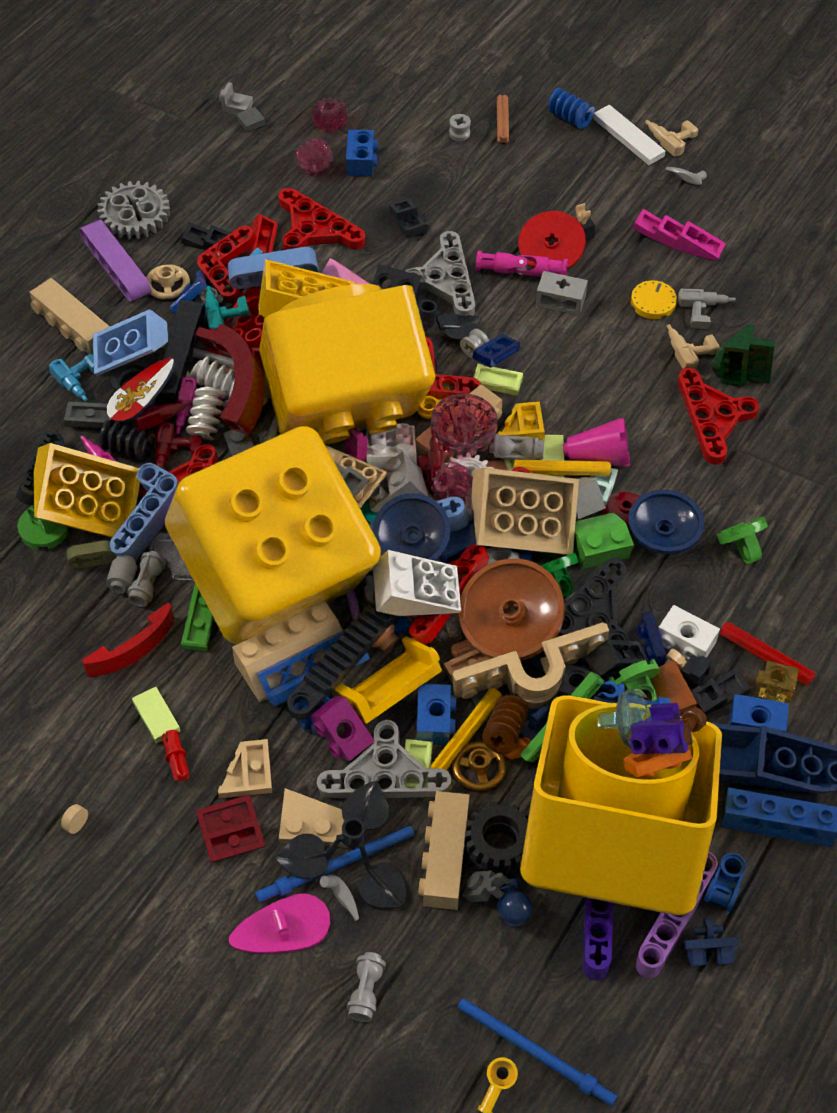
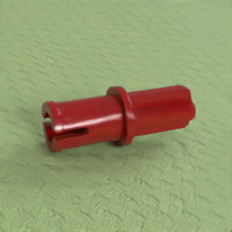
(175, 755)

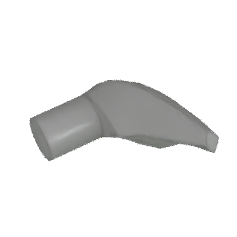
(689, 177)
(341, 892)

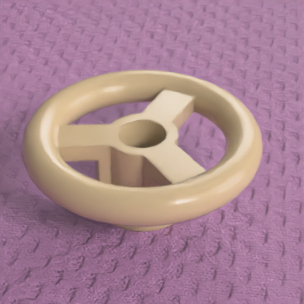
(166, 277)

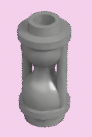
(528, 448)
(142, 589)
(363, 1000)

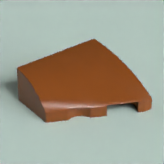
(671, 684)

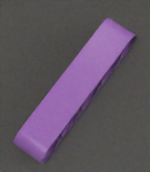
(115, 260)
(672, 927)

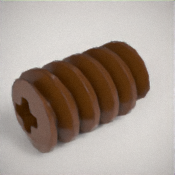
(505, 724)

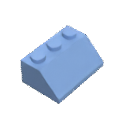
(128, 341)

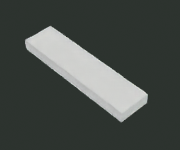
(629, 134)

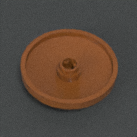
(511, 608)

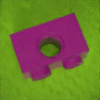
(355, 734)

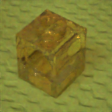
(779, 691)

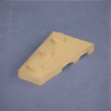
(309, 816)

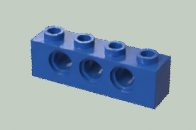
(779, 817)

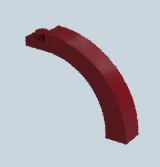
(249, 384)

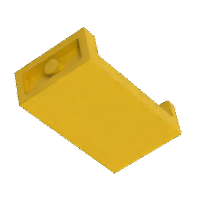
(392, 681)

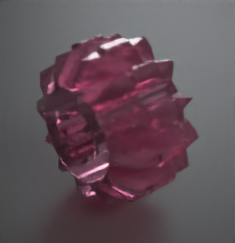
(329, 114)
(314, 156)
(451, 481)

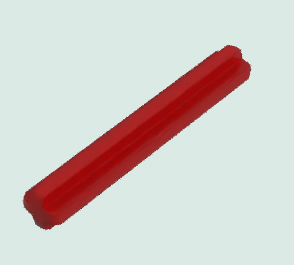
(765, 651)

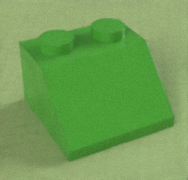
(601, 539)

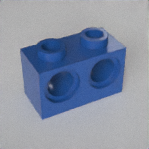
(360, 152)

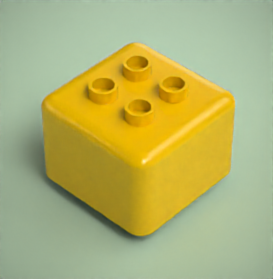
(346, 360)
(271, 533)
(617, 834)

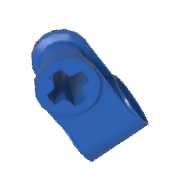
(724, 885)

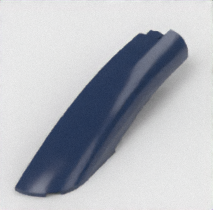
(774, 759)

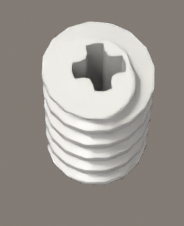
(212, 377)
(204, 412)

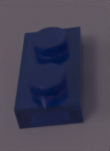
(496, 350)
(649, 631)

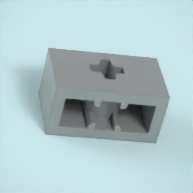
(561, 293)

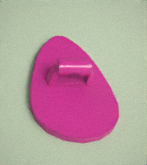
(283, 926)

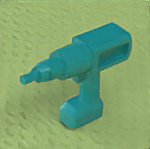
(217, 314)

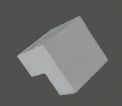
(589, 497)

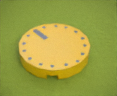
(653, 299)

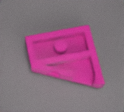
(356, 445)

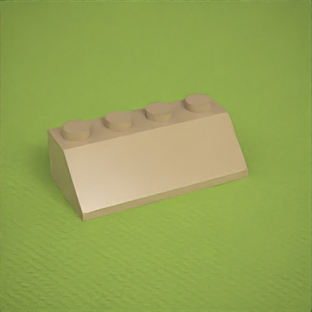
(282, 642)

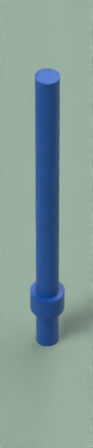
(285, 885)
(586, 1083)

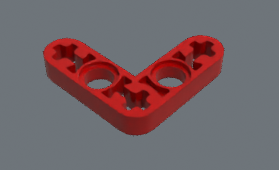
(219, 260)
(455, 381)

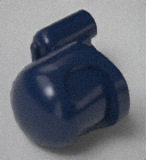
(514, 906)

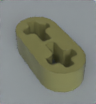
(90, 554)

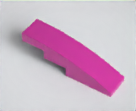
(677, 236)

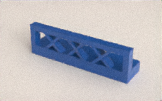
(281, 692)

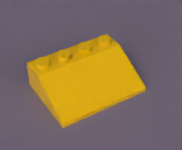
(287, 283)
(83, 490)

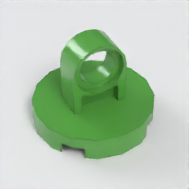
(39, 532)
(745, 538)
(638, 677)

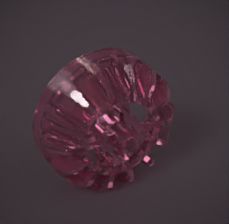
(465, 410)

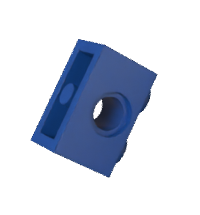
(435, 699)
(747, 709)

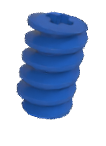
(570, 108)

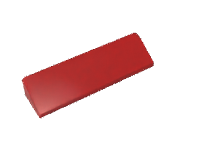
(265, 233)

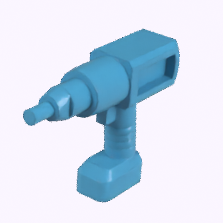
(68, 377)

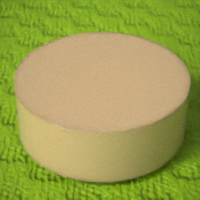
(74, 818)

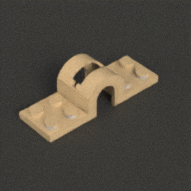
(508, 668)

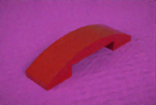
(105, 662)

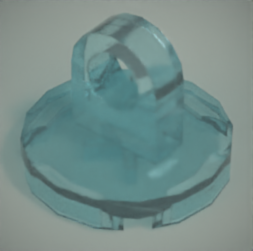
(629, 710)

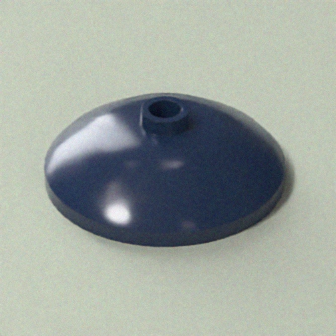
(667, 512)
(411, 515)

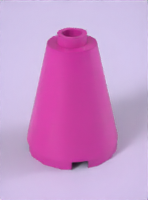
(600, 443)

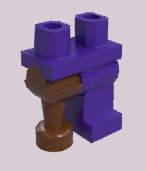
(665, 729)

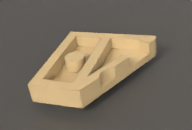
(248, 771)

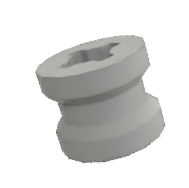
(459, 127)
(475, 340)

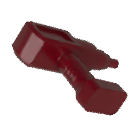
(155, 415)
(166, 443)
(432, 461)

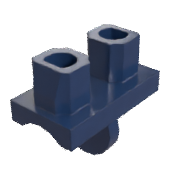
(696, 948)

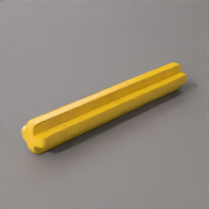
(557, 467)
(467, 729)

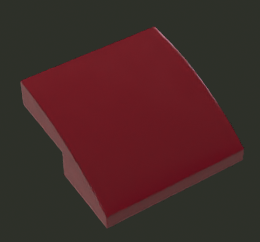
(230, 828)

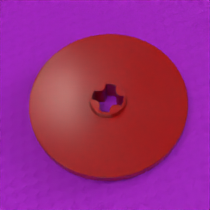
(550, 225)

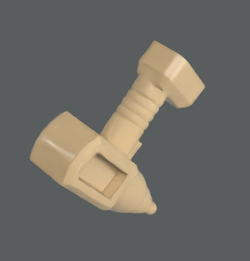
(673, 141)
(687, 353)

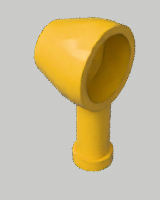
(496, 1083)

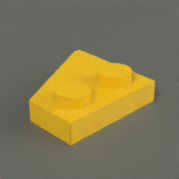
(525, 421)

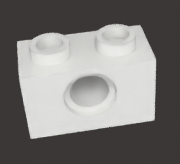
(680, 624)

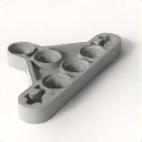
(447, 283)
(398, 770)

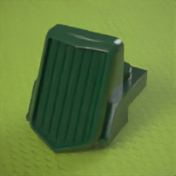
(744, 359)

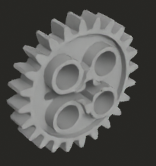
(147, 203)

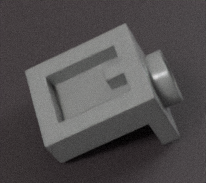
(234, 102)

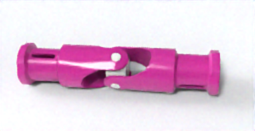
(510, 263)

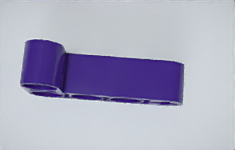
(601, 922)

